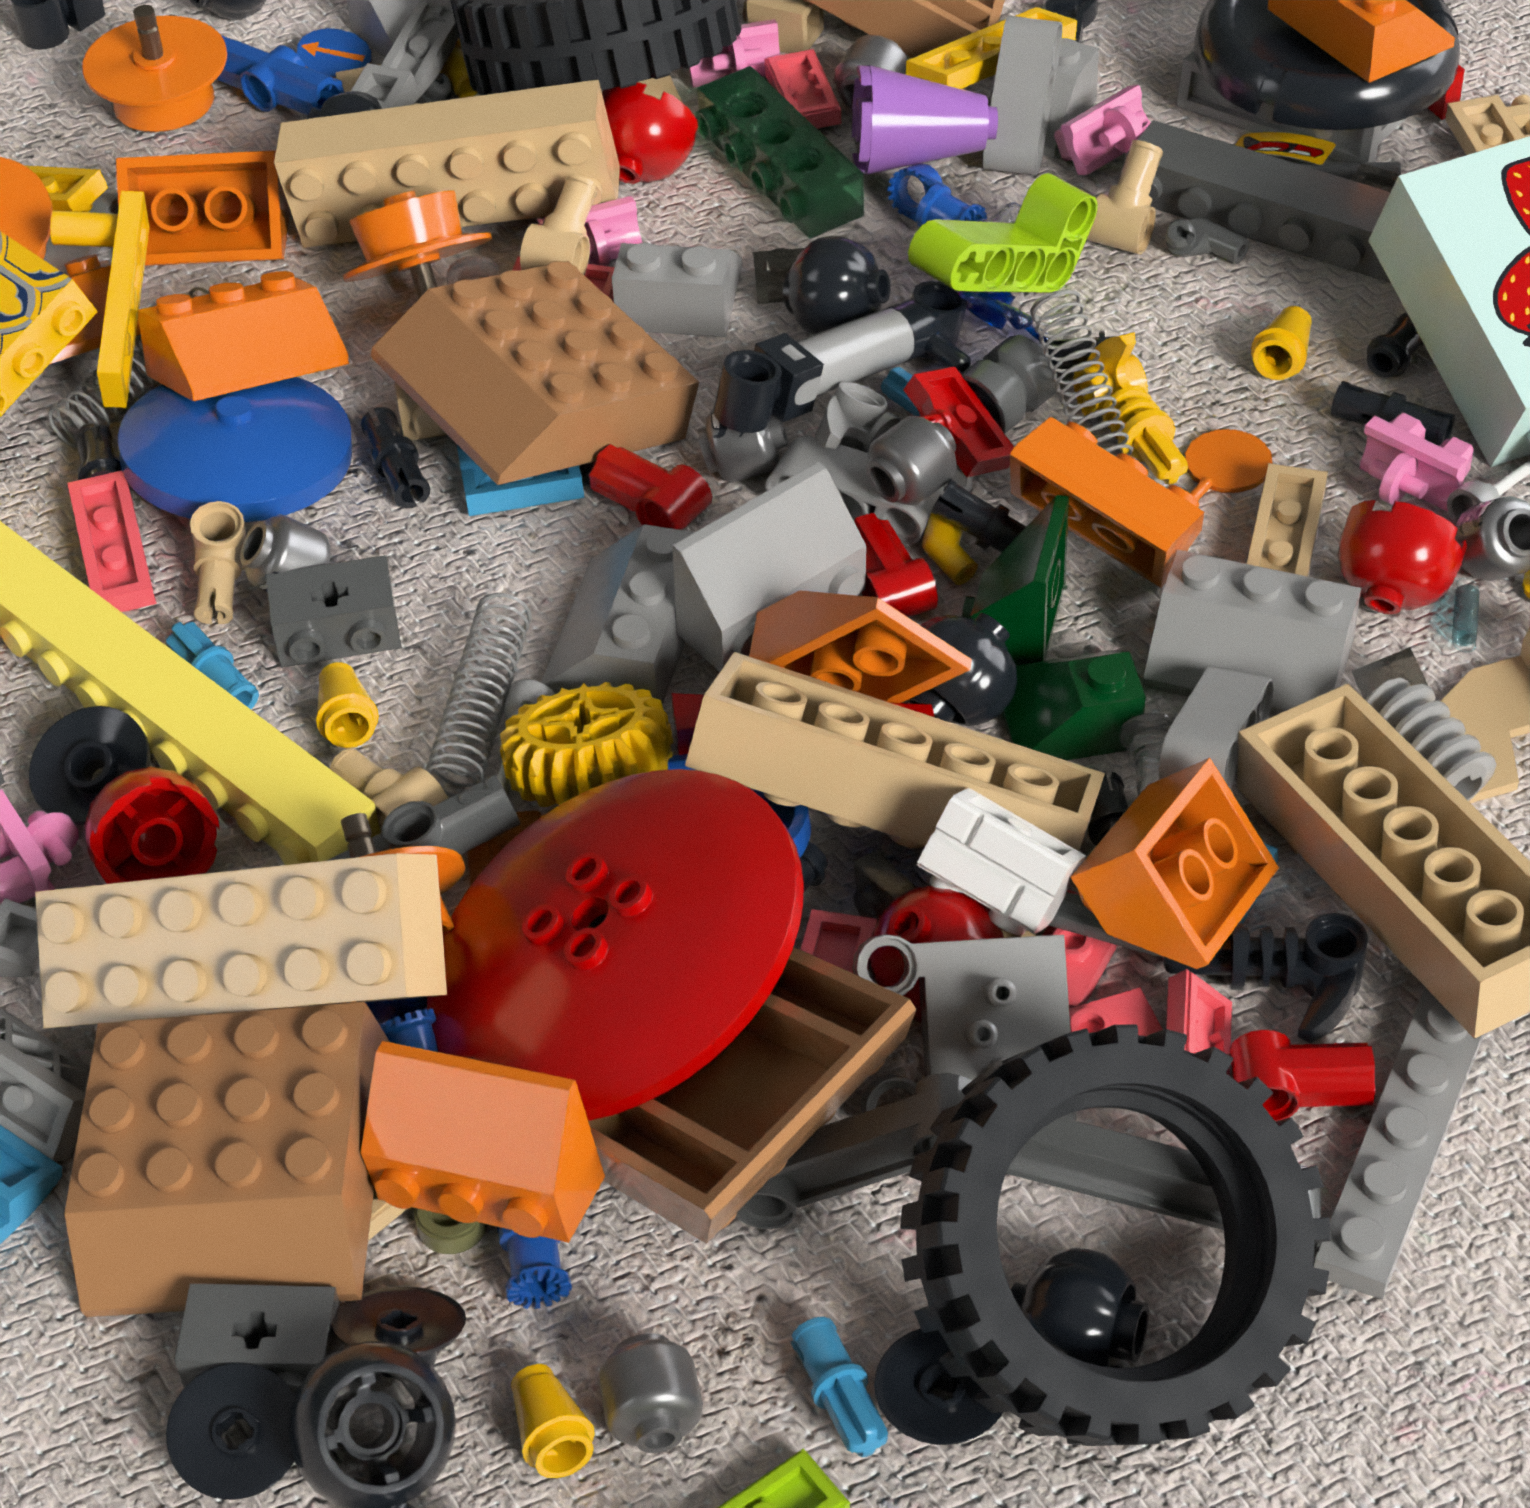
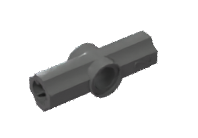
(454, 824)

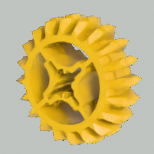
(583, 741)

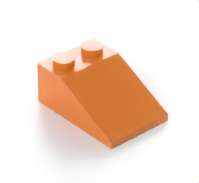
(854, 645)

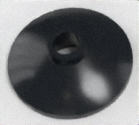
(75, 750)

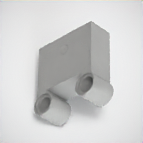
(977, 1001)

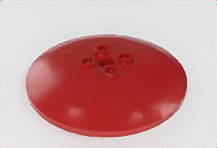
(692, 942)

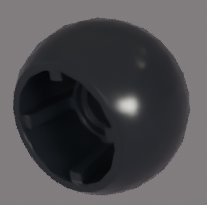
(355, 1367)

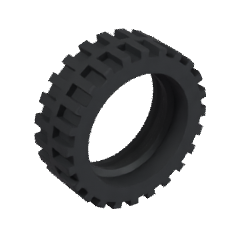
(573, 41)
(1261, 1210)

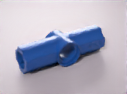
(276, 78)

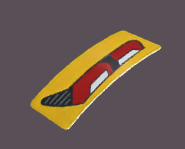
(1288, 145)

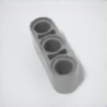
(1023, 94)
(849, 474)
(1211, 721)

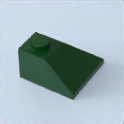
(1027, 584)
(1074, 704)

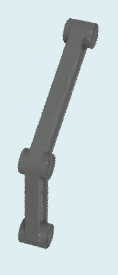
(1061, 1155)

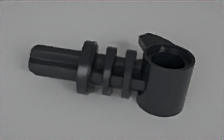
(1324, 963)

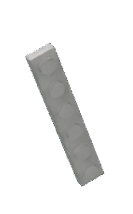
(1399, 1151)

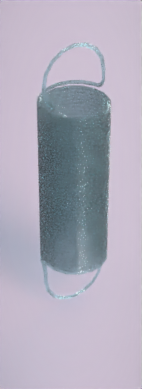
(1465, 615)

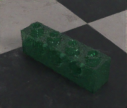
(780, 152)

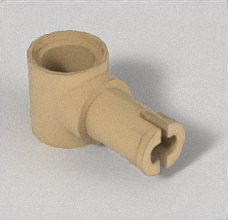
(1125, 214)
(563, 231)
(217, 561)
(386, 786)

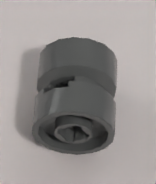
(1012, 380)

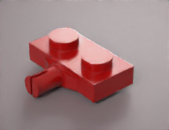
(949, 400)

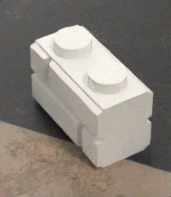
(1000, 862)

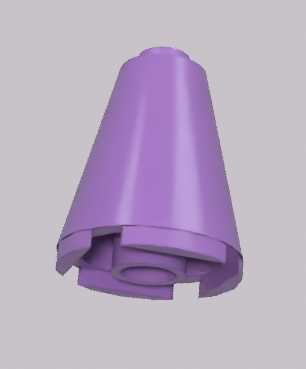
(915, 120)

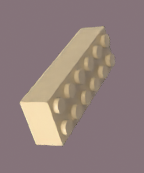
(495, 150)
(874, 758)
(1398, 850)
(242, 940)

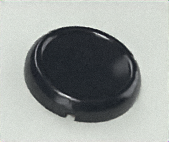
(1261, 59)

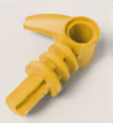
(1147, 426)

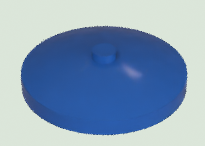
(253, 448)

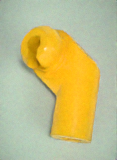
(942, 545)

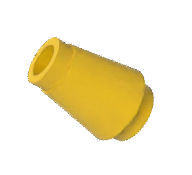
(1283, 344)
(344, 707)
(550, 1423)

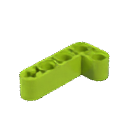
(1011, 257)

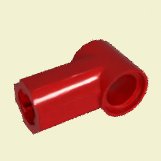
(652, 492)
(892, 573)
(1304, 1072)

